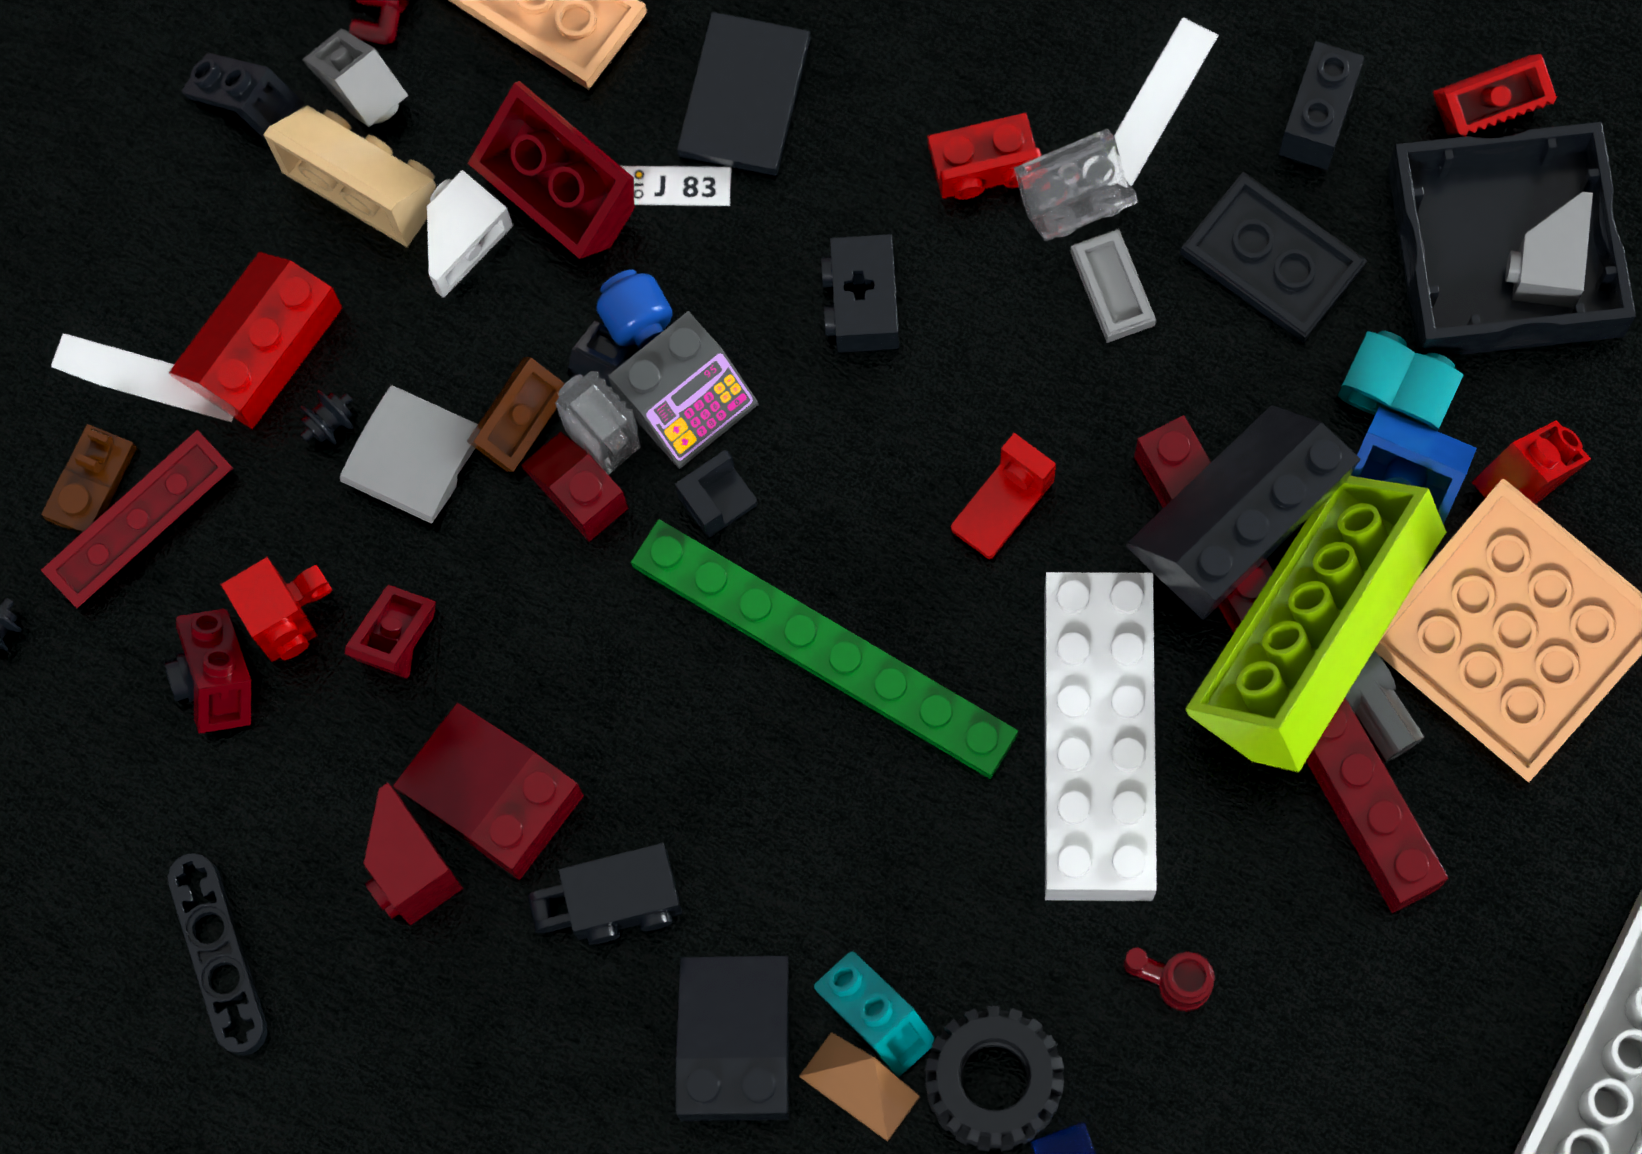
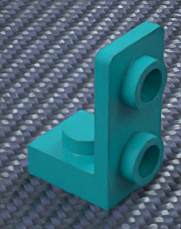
(876, 1013)

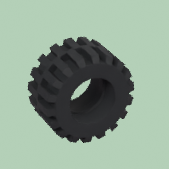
(1003, 1031)

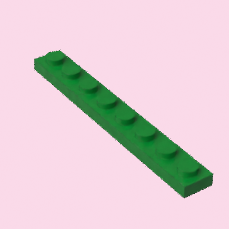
(825, 649)

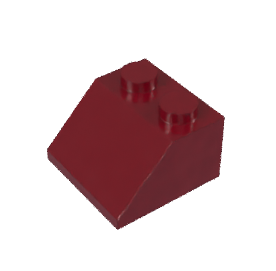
(404, 863)

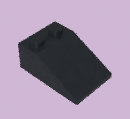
(733, 1039)

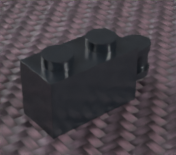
(611, 896)

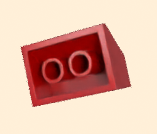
(257, 337)

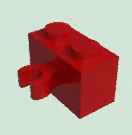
(273, 607)

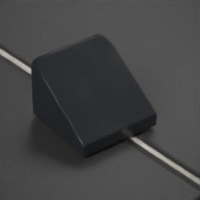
(598, 353)

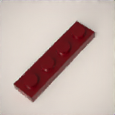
(136, 519)

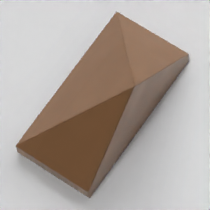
(860, 1085)

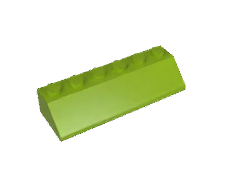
(1318, 620)

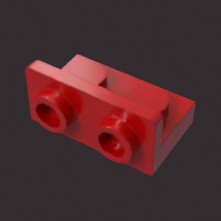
(981, 155)

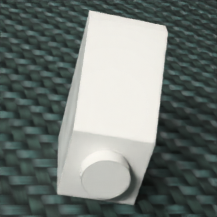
(461, 229)

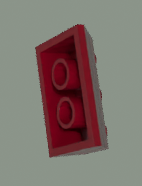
(555, 173)

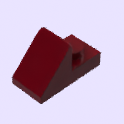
(391, 631)

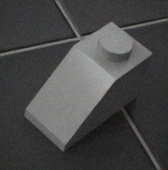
(357, 77)
(1553, 257)

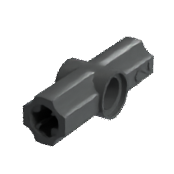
(1381, 711)

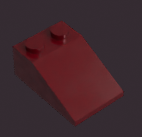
(489, 790)

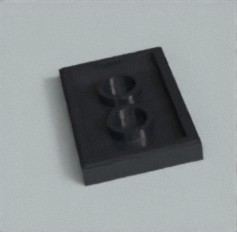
(744, 93)
(1273, 257)

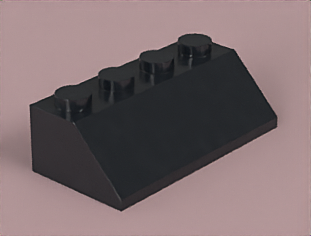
(1243, 507)

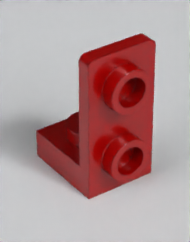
(1005, 497)

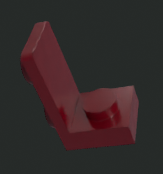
(217, 670)

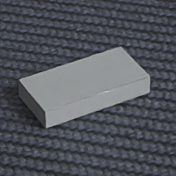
(1113, 285)

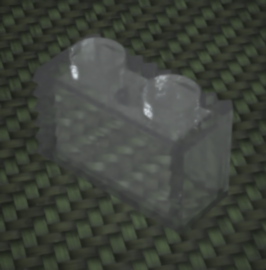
(598, 420)

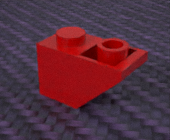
(1536, 462)

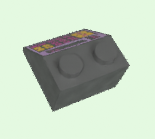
(683, 390)

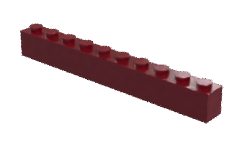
(1344, 756)

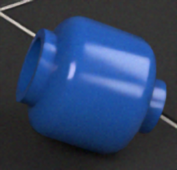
(633, 308)

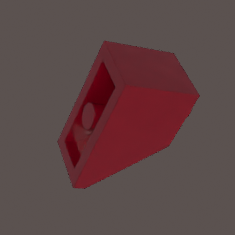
(576, 485)

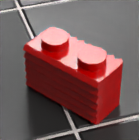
(1495, 96)

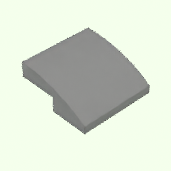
(410, 454)

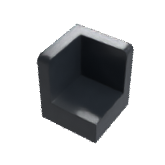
(715, 494)

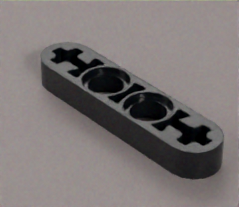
(210, 956)

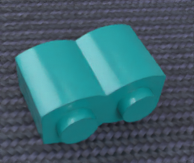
(1400, 380)

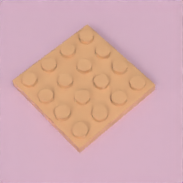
(1516, 630)

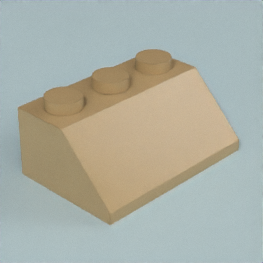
(353, 171)

